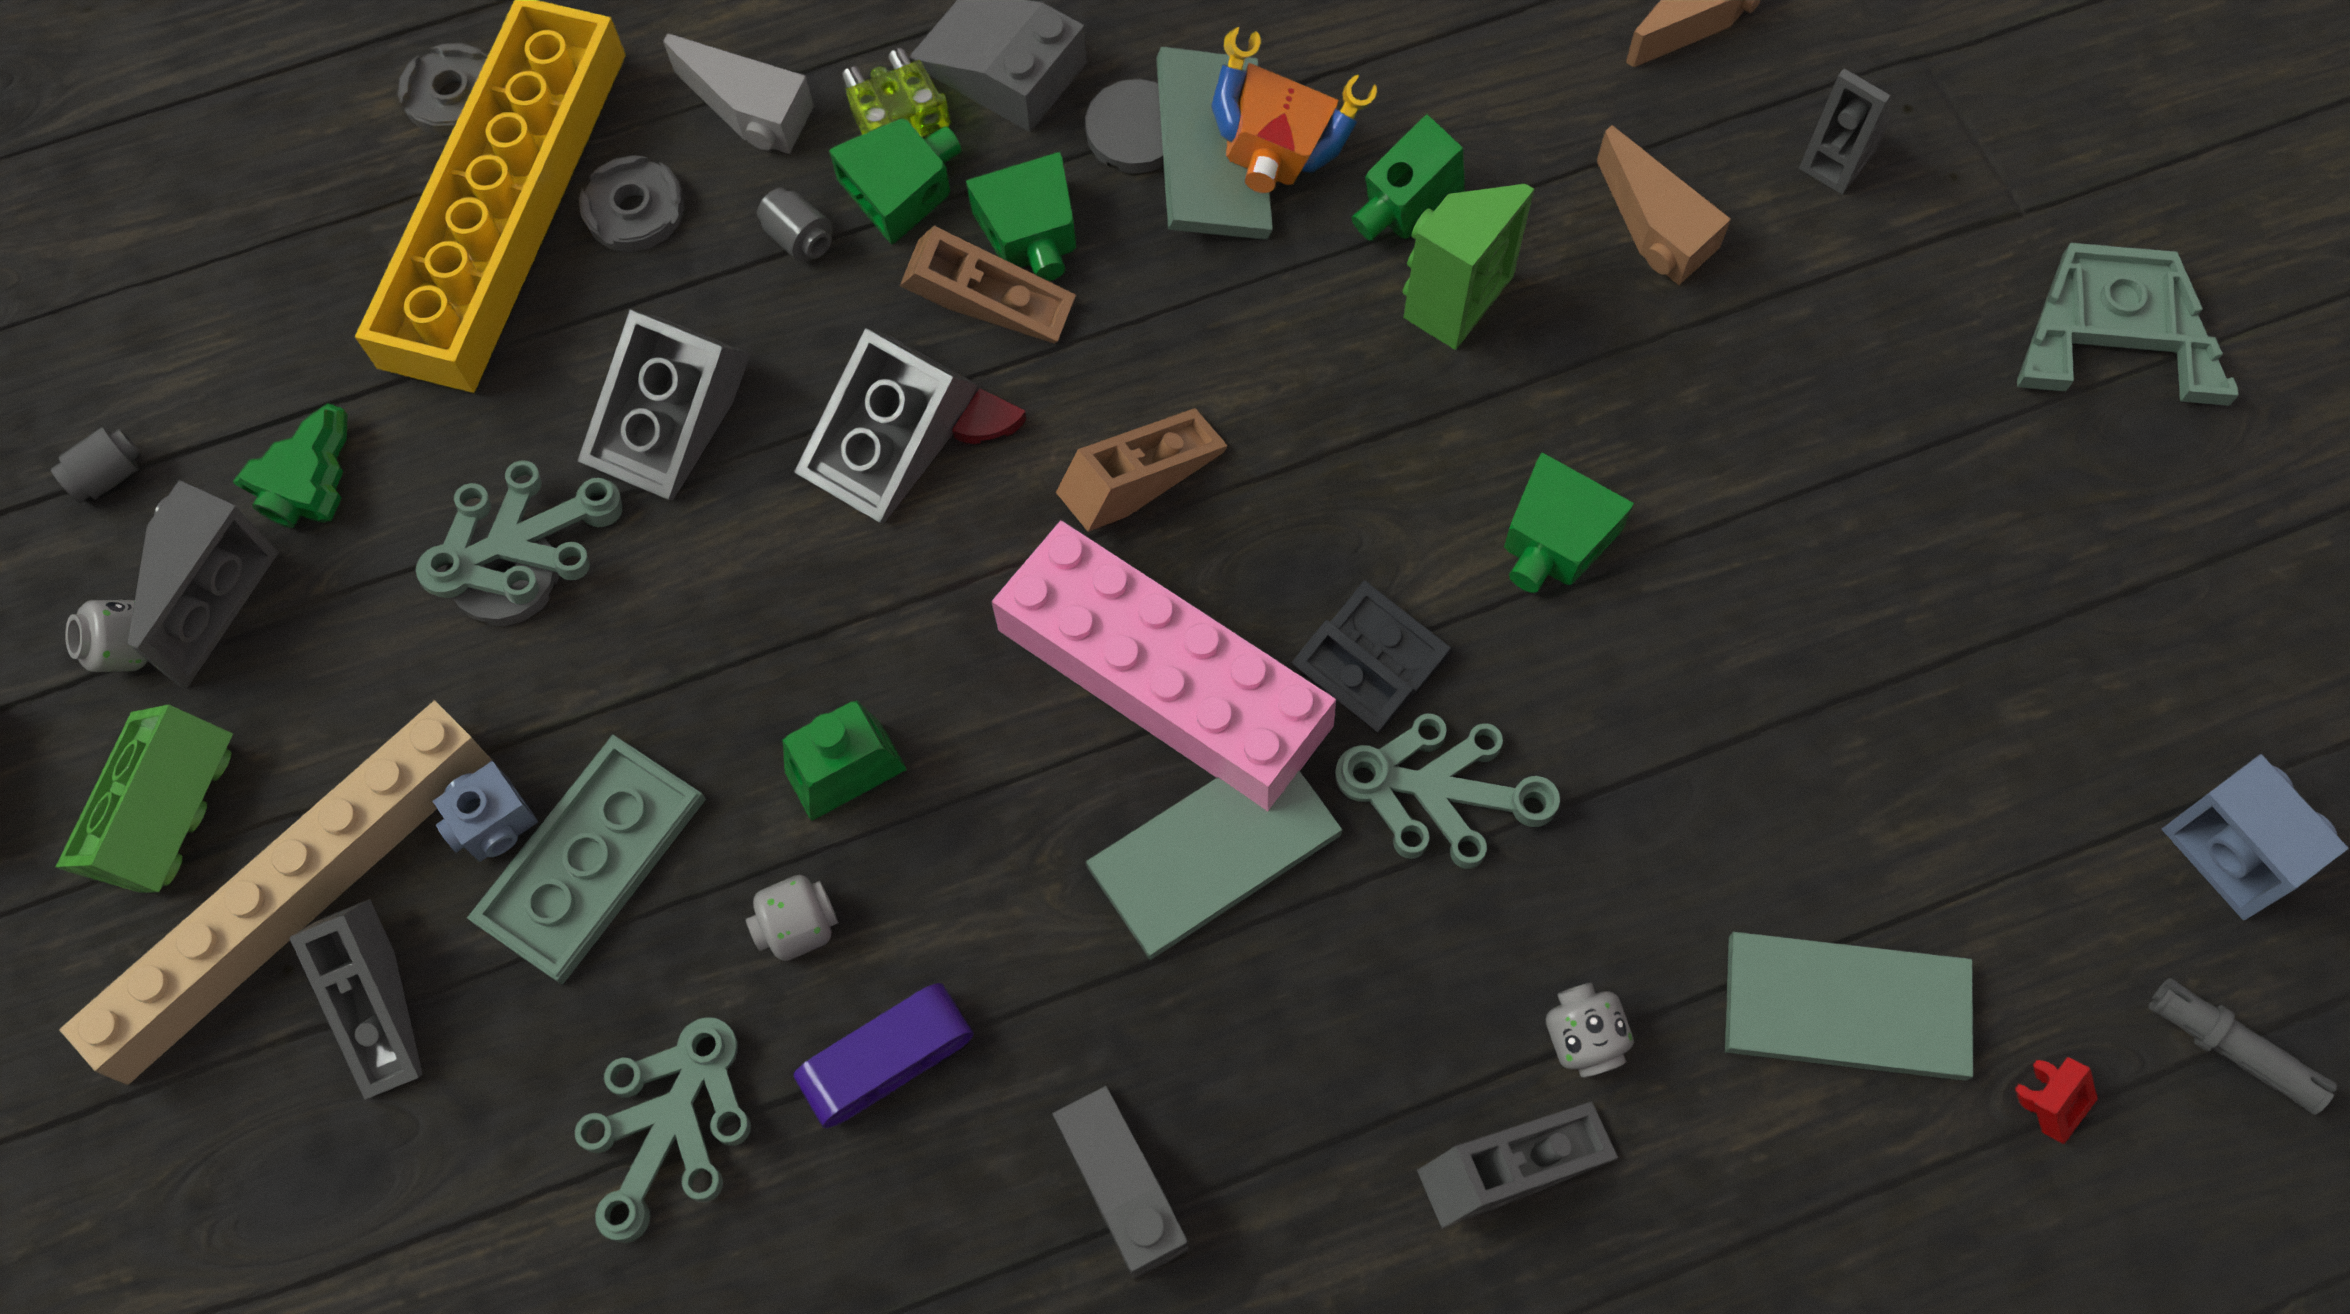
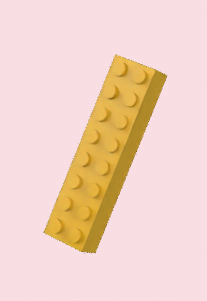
(492, 195)

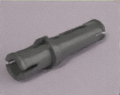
(2219, 1031)

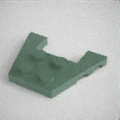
(2125, 302)

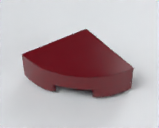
(988, 419)

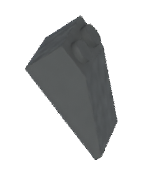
(1005, 55)
(661, 403)
(883, 424)
(193, 579)

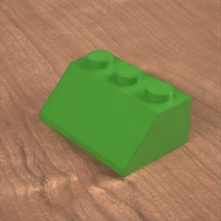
(1464, 259)
(147, 800)

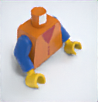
(1277, 123)

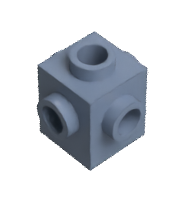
(483, 813)

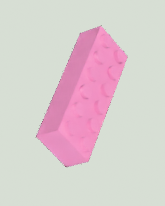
(1164, 664)

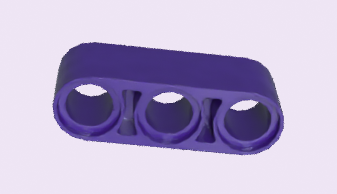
(883, 1055)

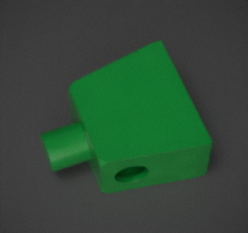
(896, 174)
(1410, 180)
(1026, 214)
(1562, 525)
(839, 758)

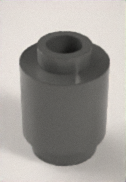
(795, 224)
(96, 464)

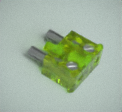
(896, 95)

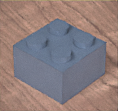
(2255, 837)

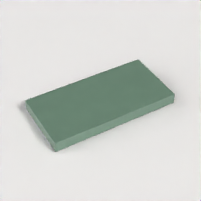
(1200, 182)
(1207, 858)
(586, 859)
(1849, 1006)

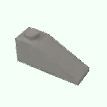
(752, 97)

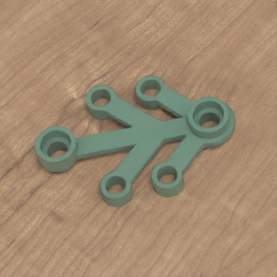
(513, 539)
(1436, 787)
(670, 1118)

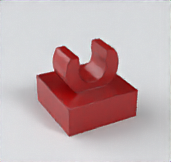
(2063, 1101)

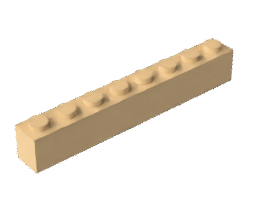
(272, 897)

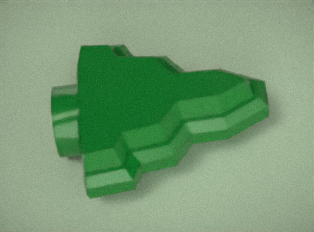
(300, 472)

